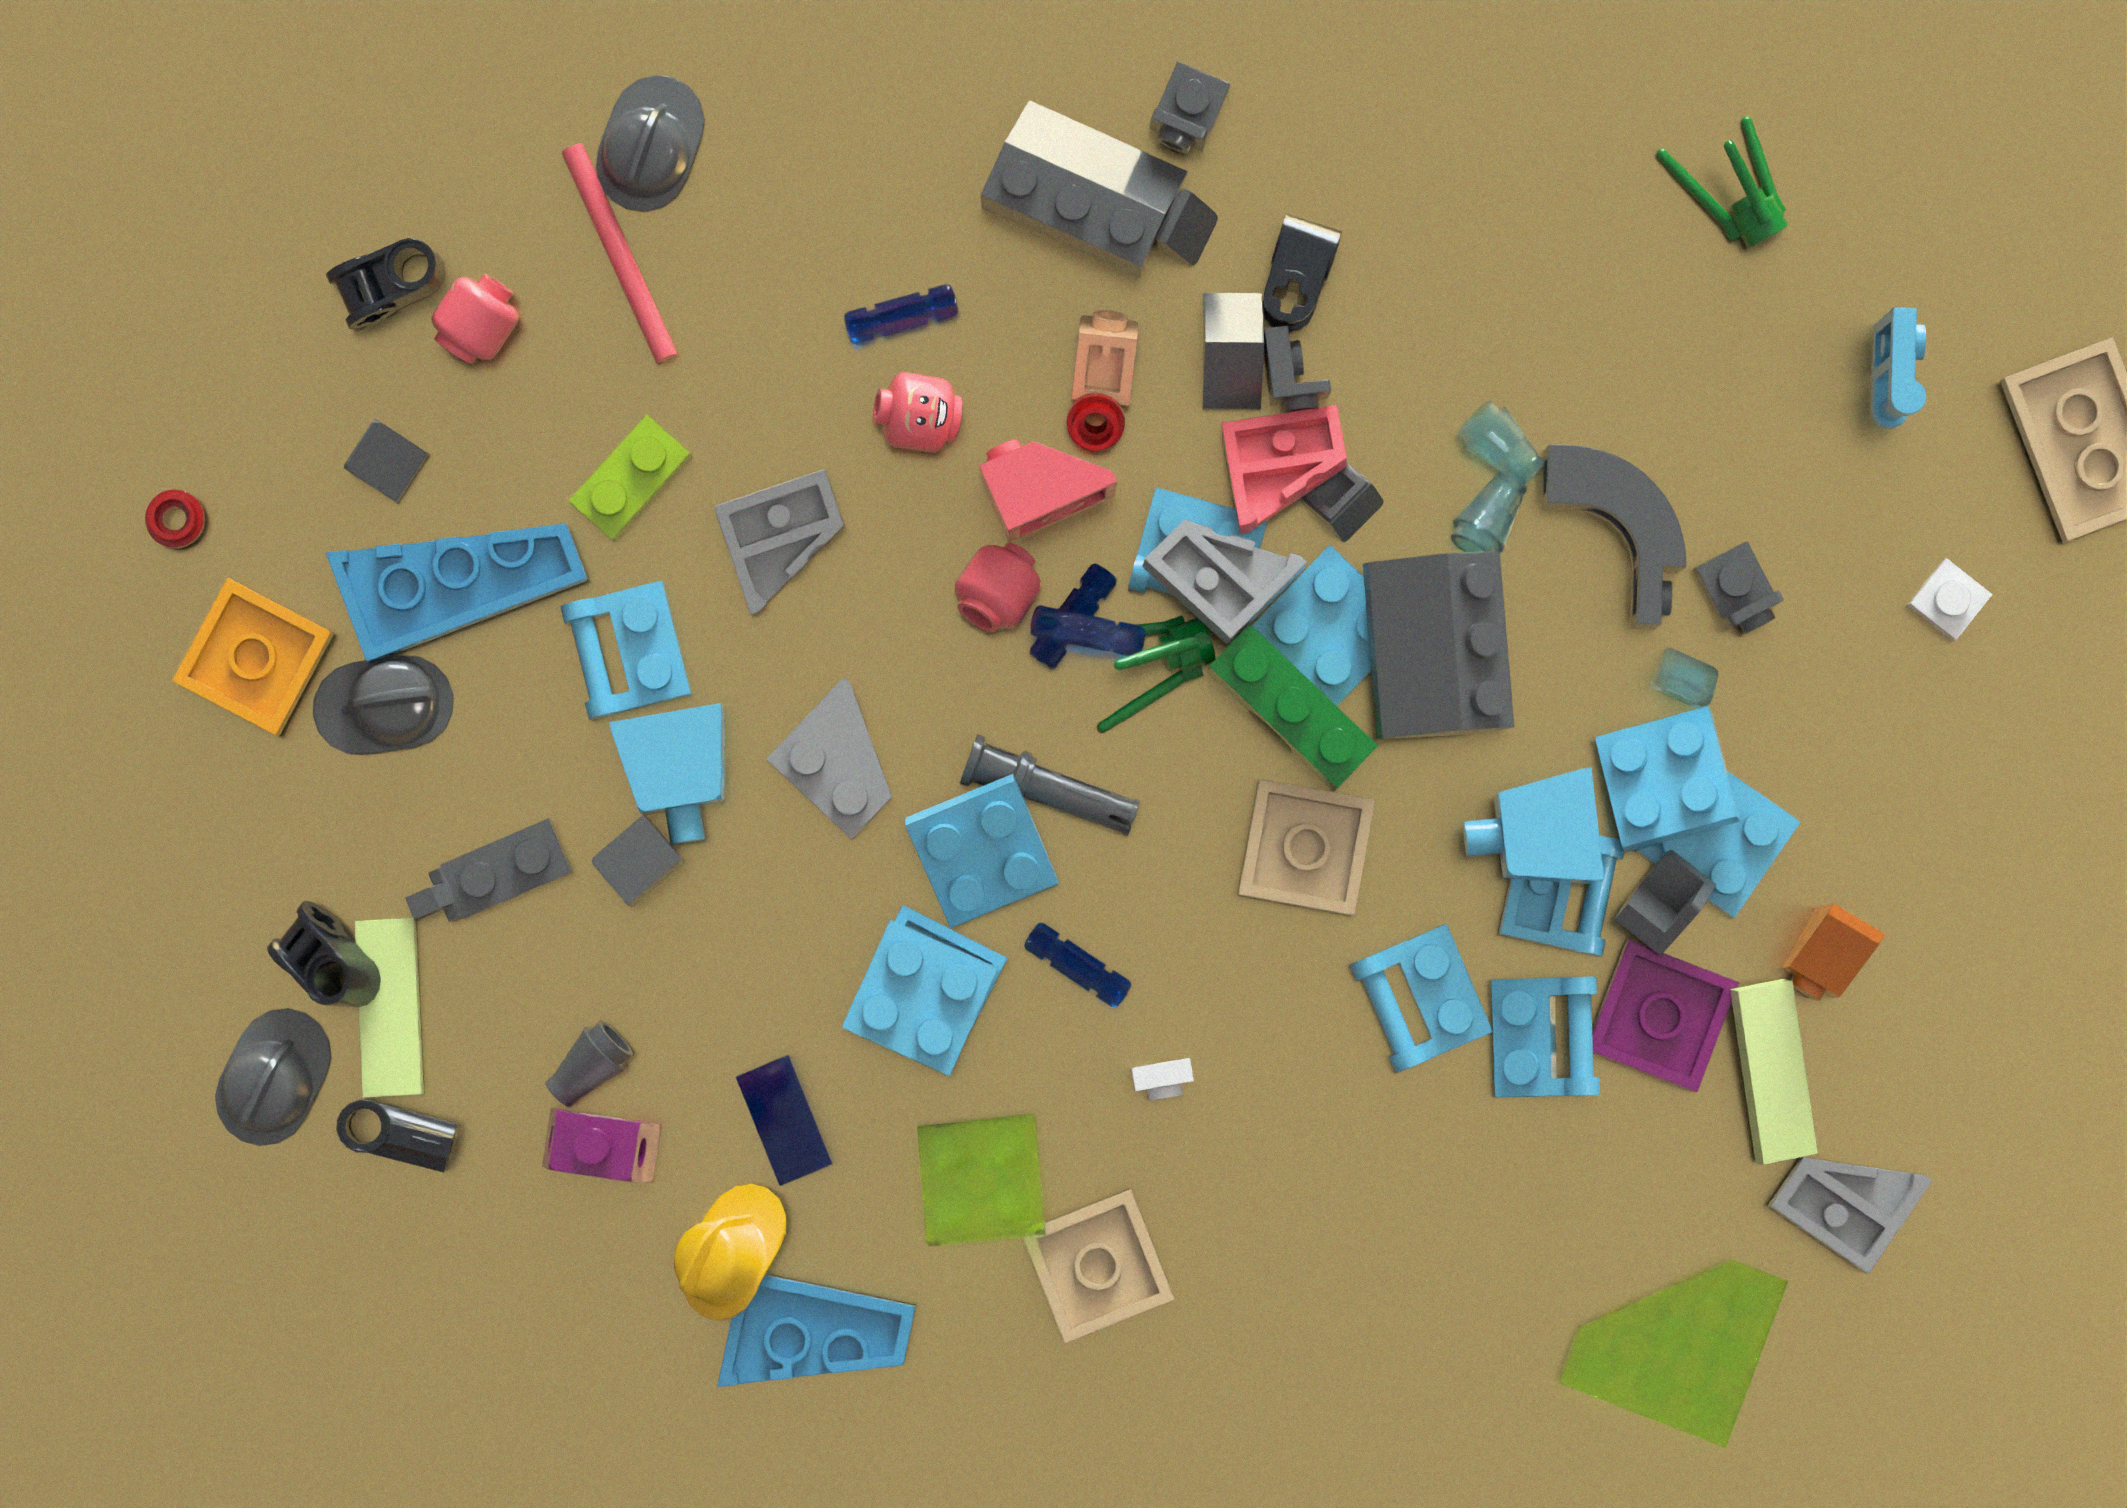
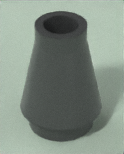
(590, 1062)

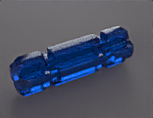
(901, 313)
(1096, 584)
(1087, 631)
(1077, 965)

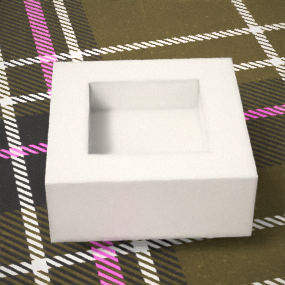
(1949, 600)
(1162, 1079)

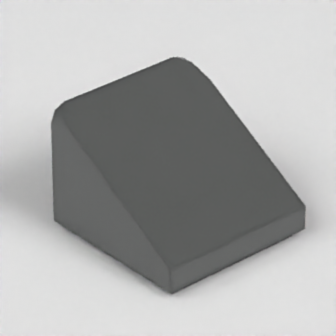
(1186, 228)
(385, 460)
(1344, 502)

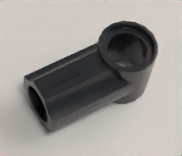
(403, 1135)

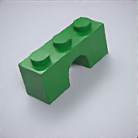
(1292, 707)

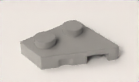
(777, 532)
(1220, 576)
(835, 762)
(1849, 1206)

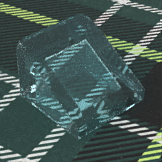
(1685, 678)

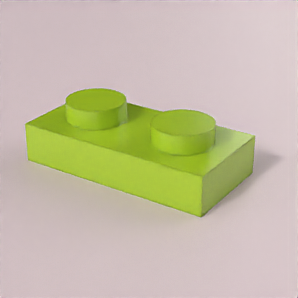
(630, 478)

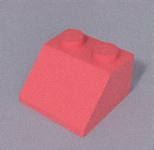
(1040, 486)

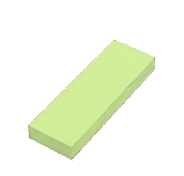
(392, 1020)
(1774, 1071)

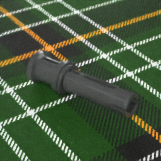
(1049, 787)

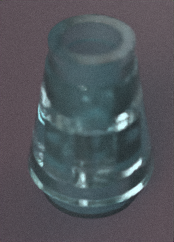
(1500, 442)
(1490, 515)

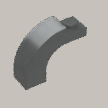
(1630, 501)

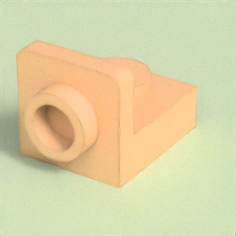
(1105, 356)

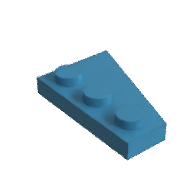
(812, 1331)

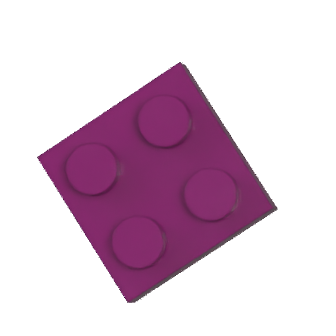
(1662, 1016)

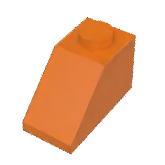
(1830, 952)

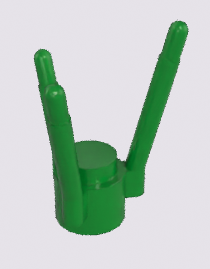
(1759, 212)
(1184, 647)

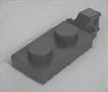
(493, 874)

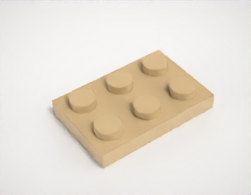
(2076, 435)

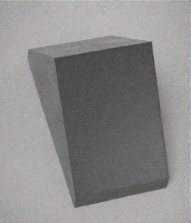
(1232, 351)

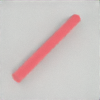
(619, 253)

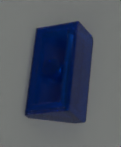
(784, 1120)

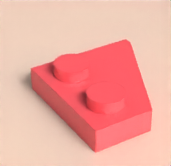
(1280, 460)

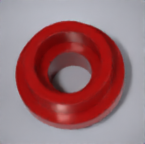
(1091, 436)
(165, 503)

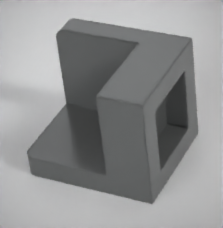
(637, 861)
(1665, 902)

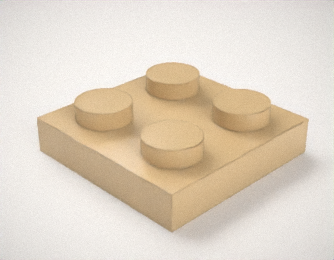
(1306, 847)
(1098, 1266)

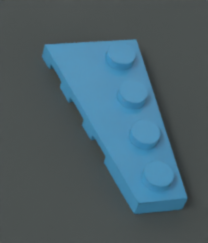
(436, 587)

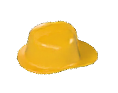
(730, 1251)

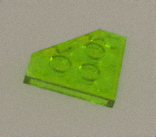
(1681, 1350)

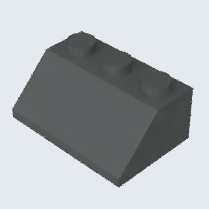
(1082, 188)
(1438, 645)

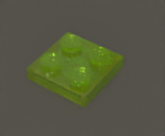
(981, 1180)

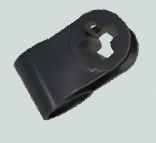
(1299, 266)
(383, 283)
(317, 953)

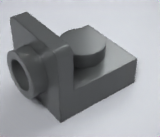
(1188, 108)
(1282, 362)
(1738, 589)

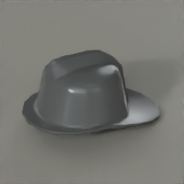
(650, 143)
(382, 705)
(272, 1077)

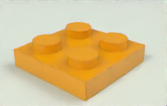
(253, 657)

